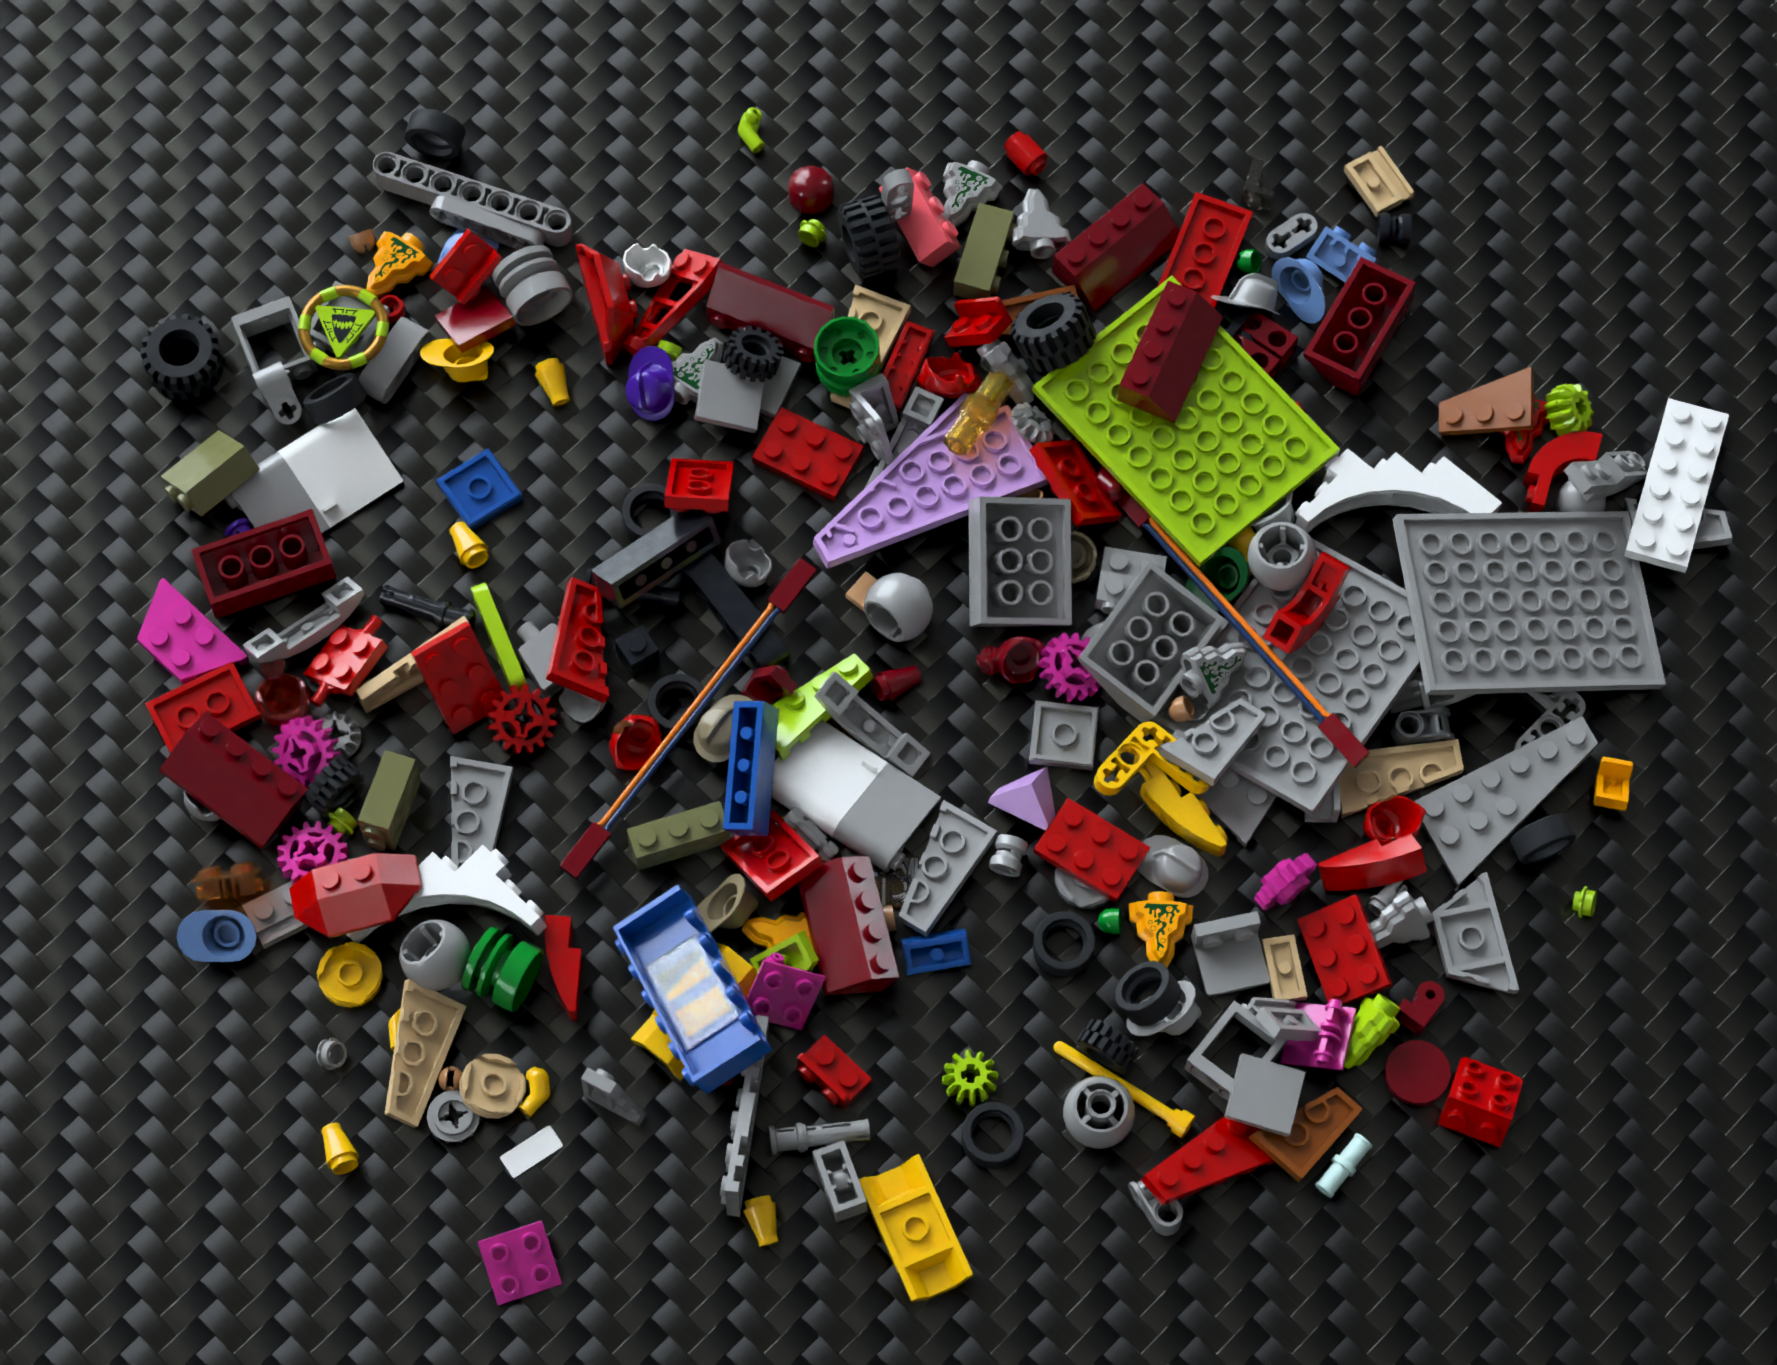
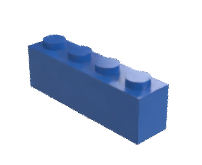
(751, 768)

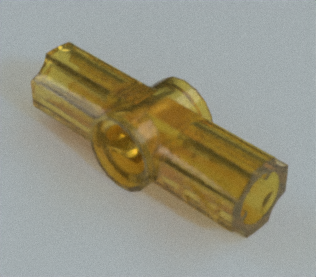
(978, 413)

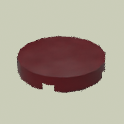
(1417, 1073)

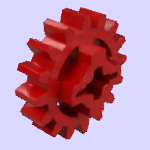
(518, 733)

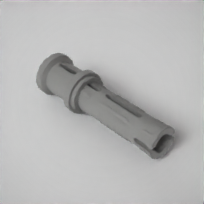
(802, 1136)

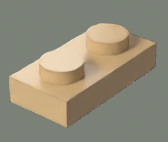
(1284, 968)

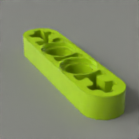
(498, 635)

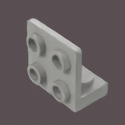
(1230, 954)

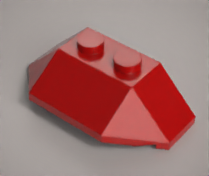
(608, 300)
(356, 893)

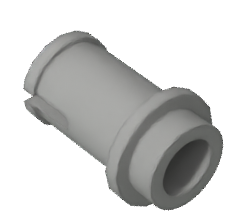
(1385, 897)

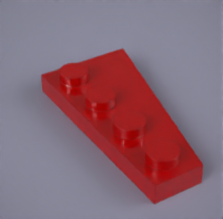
(578, 643)
(1206, 1160)

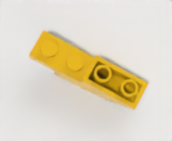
(1183, 815)

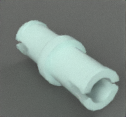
(1343, 1165)

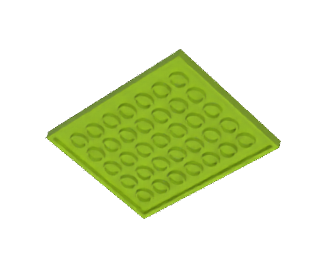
(1222, 461)

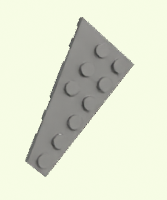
(1487, 805)
(742, 1131)

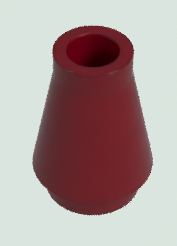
(892, 683)

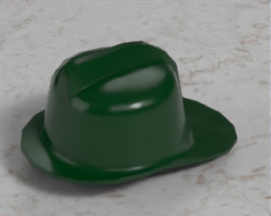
(1227, 572)

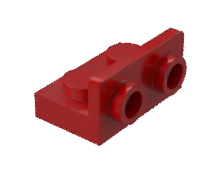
(466, 267)
(979, 322)
(833, 1072)

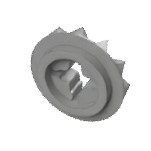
(1032, 423)
(346, 725)
(439, 1110)

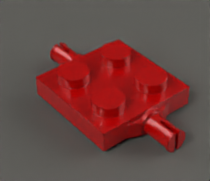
(345, 660)

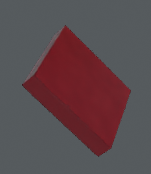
(475, 321)

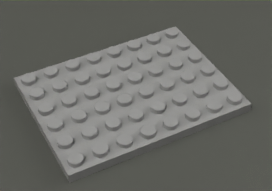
(1527, 602)
(1350, 666)

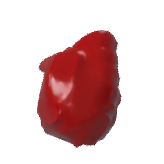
(948, 376)

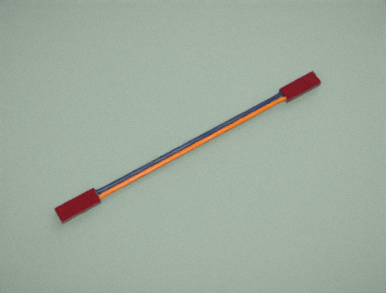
(1332, 726)
(596, 836)

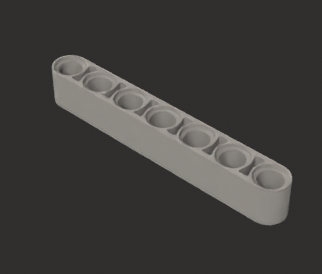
(464, 188)

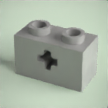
(840, 1181)

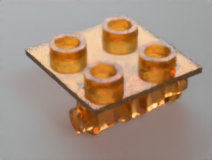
(211, 875)

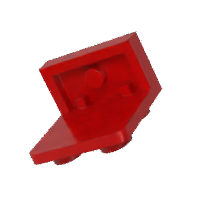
(1481, 1101)

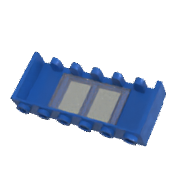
(691, 990)

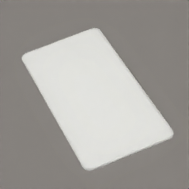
(531, 1151)

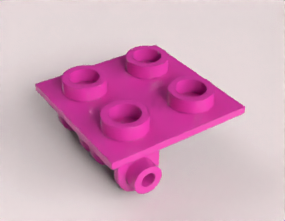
(784, 992)
(1332, 1042)
(519, 1262)

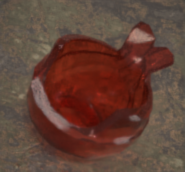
(281, 695)

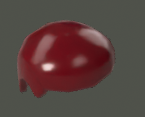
(811, 189)

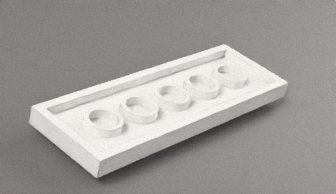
(1676, 485)

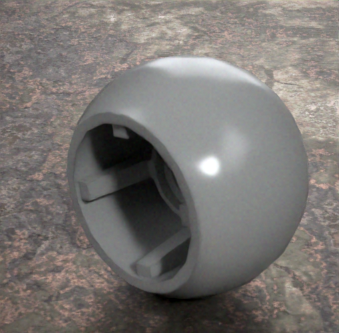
(1281, 541)
(898, 607)
(435, 954)
(1099, 1090)

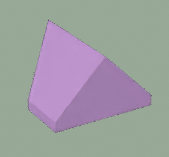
(1028, 799)

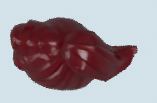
(1014, 659)

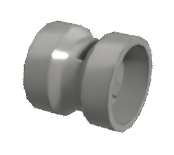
(1008, 855)

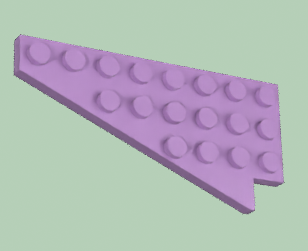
(931, 487)

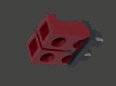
(1260, 337)

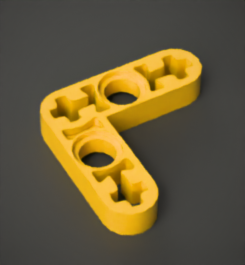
(1144, 752)

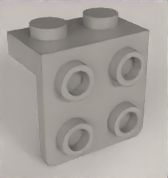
(876, 414)

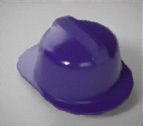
(651, 383)

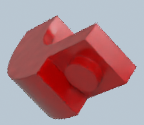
(1555, 458)
(1310, 607)

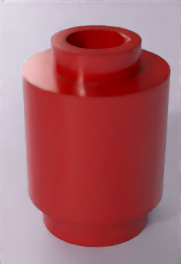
(1025, 154)

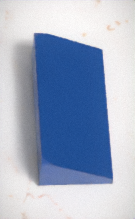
(936, 951)

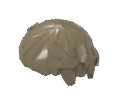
(1082, 556)

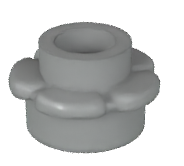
(331, 1053)

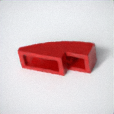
(1373, 865)
(564, 962)

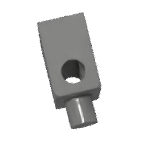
(536, 655)

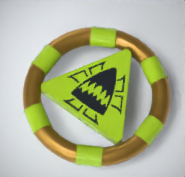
(343, 327)

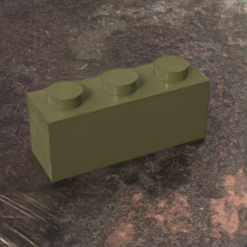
(984, 253)
(677, 835)

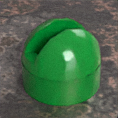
(1249, 261)
(1110, 921)

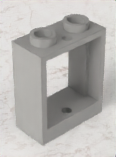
(267, 318)
(1208, 1072)

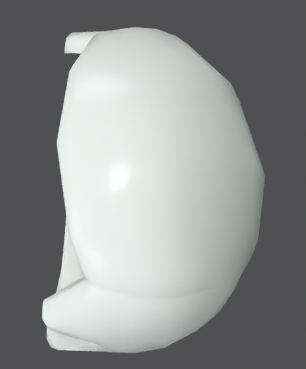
(647, 266)

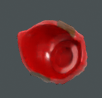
(634, 741)
(1393, 819)

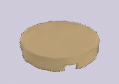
(492, 1086)

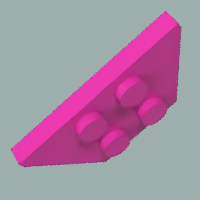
(184, 637)

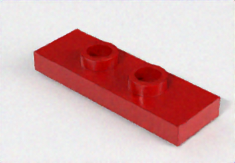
(907, 361)

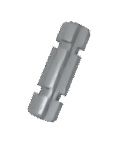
(811, 834)

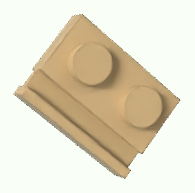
(1378, 181)

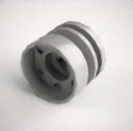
(532, 285)

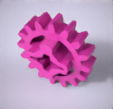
(1057, 662)
(305, 748)
(314, 850)
(1285, 881)

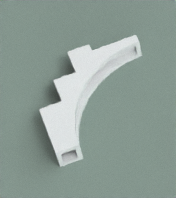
(1393, 482)
(477, 882)

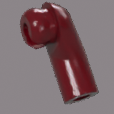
(1109, 484)

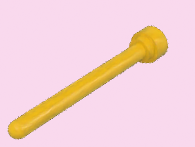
(1177, 1120)

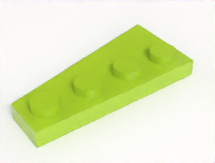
(802, 710)

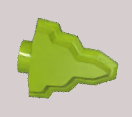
(1371, 1028)

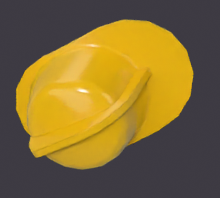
(460, 366)

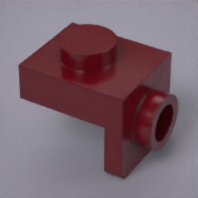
(769, 684)

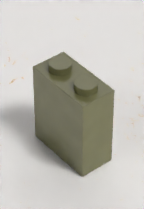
(209, 473)
(389, 801)

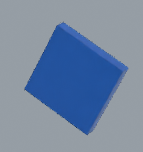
(479, 489)

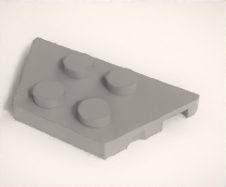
(1473, 939)

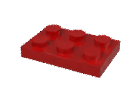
(807, 454)
(1074, 479)
(699, 485)
(458, 677)
(217, 693)
(1091, 850)
(774, 860)
(1345, 951)

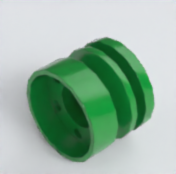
(843, 342)
(507, 971)

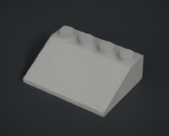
(1019, 562)
(1144, 639)

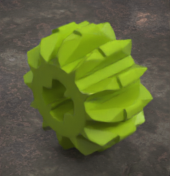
(1568, 409)
(981, 1072)

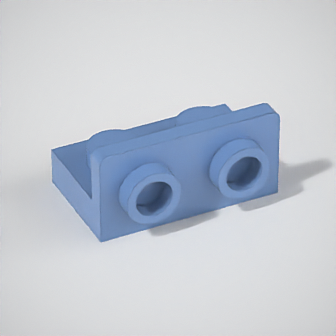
(1337, 254)

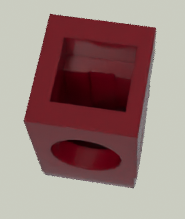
(1423, 1007)

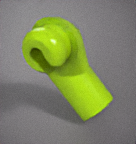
(748, 129)

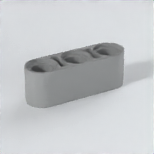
(394, 361)

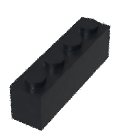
(655, 556)

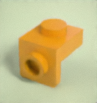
(1613, 783)

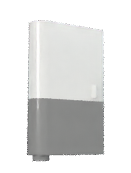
(325, 470)
(852, 795)

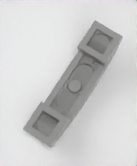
(917, 417)
(340, 603)
(869, 727)

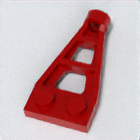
(688, 268)

